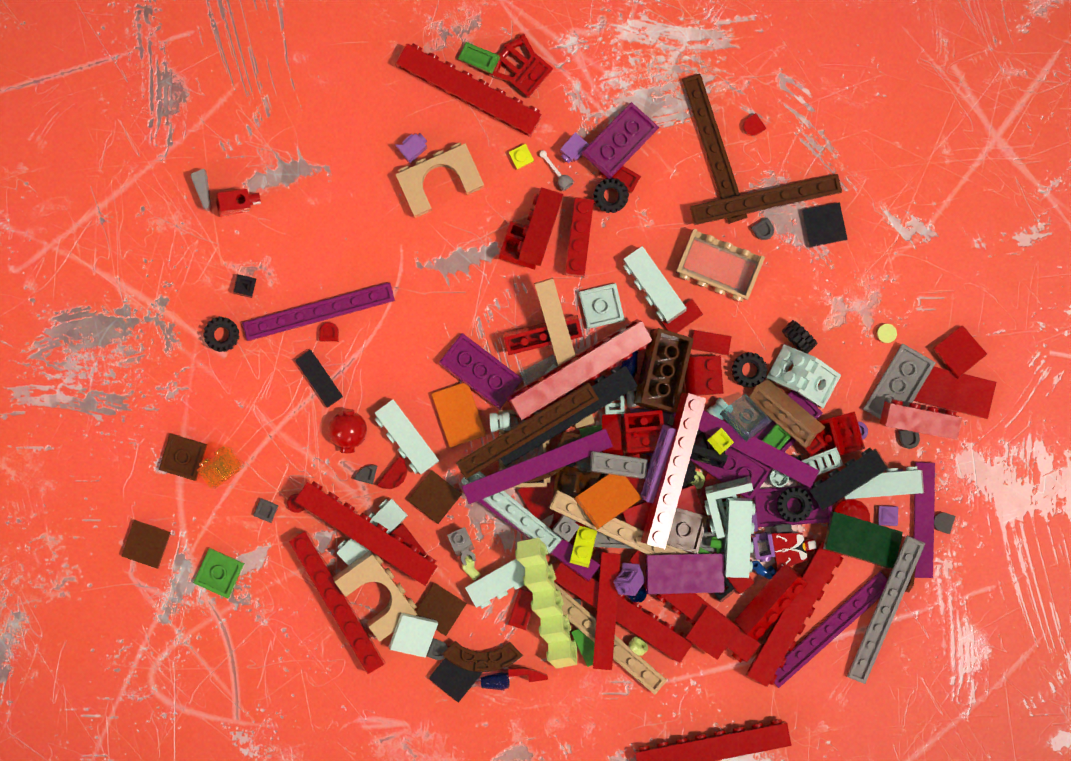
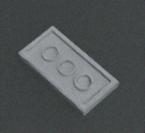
(901, 380)

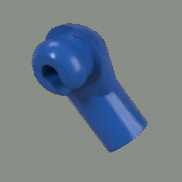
(760, 569)

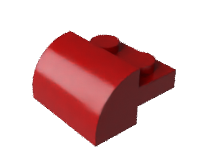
(510, 245)
(704, 376)
(642, 431)
(842, 433)

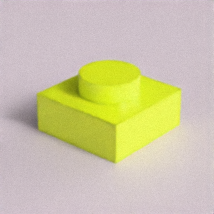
(521, 156)
(720, 441)

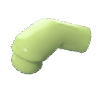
(469, 568)

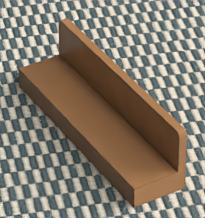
(786, 412)

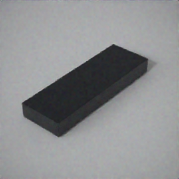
(319, 378)

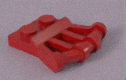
(531, 73)

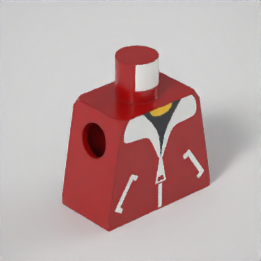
(228, 205)
(791, 548)

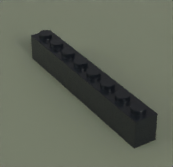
(607, 391)

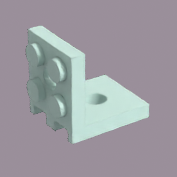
(805, 375)
(720, 491)

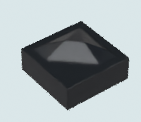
(244, 286)

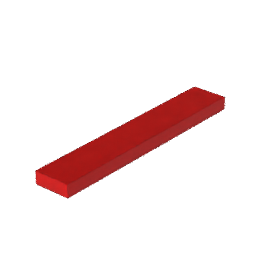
(606, 611)

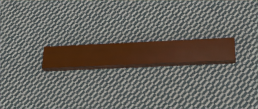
(711, 140)
(766, 199)
(527, 431)

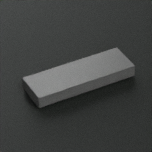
(618, 465)

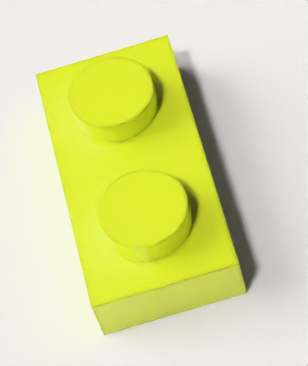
(583, 546)

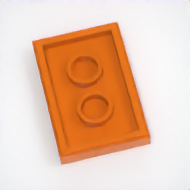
(458, 414)
(607, 499)

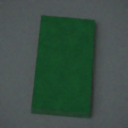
(862, 540)

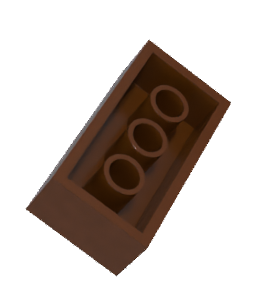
(663, 371)

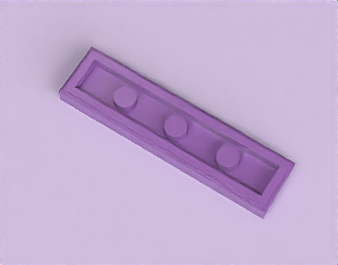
(658, 463)

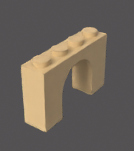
(457, 159)
(369, 569)

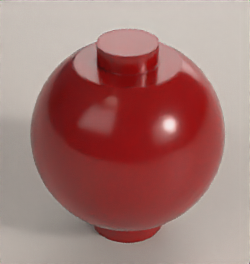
(347, 430)

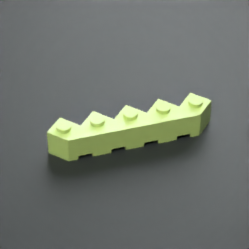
(547, 602)

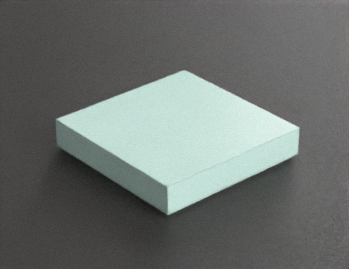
(601, 306)
(413, 635)

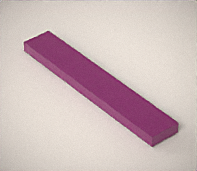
(925, 520)

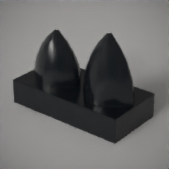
(705, 455)

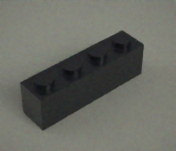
(848, 479)

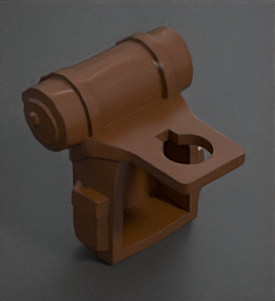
(574, 482)

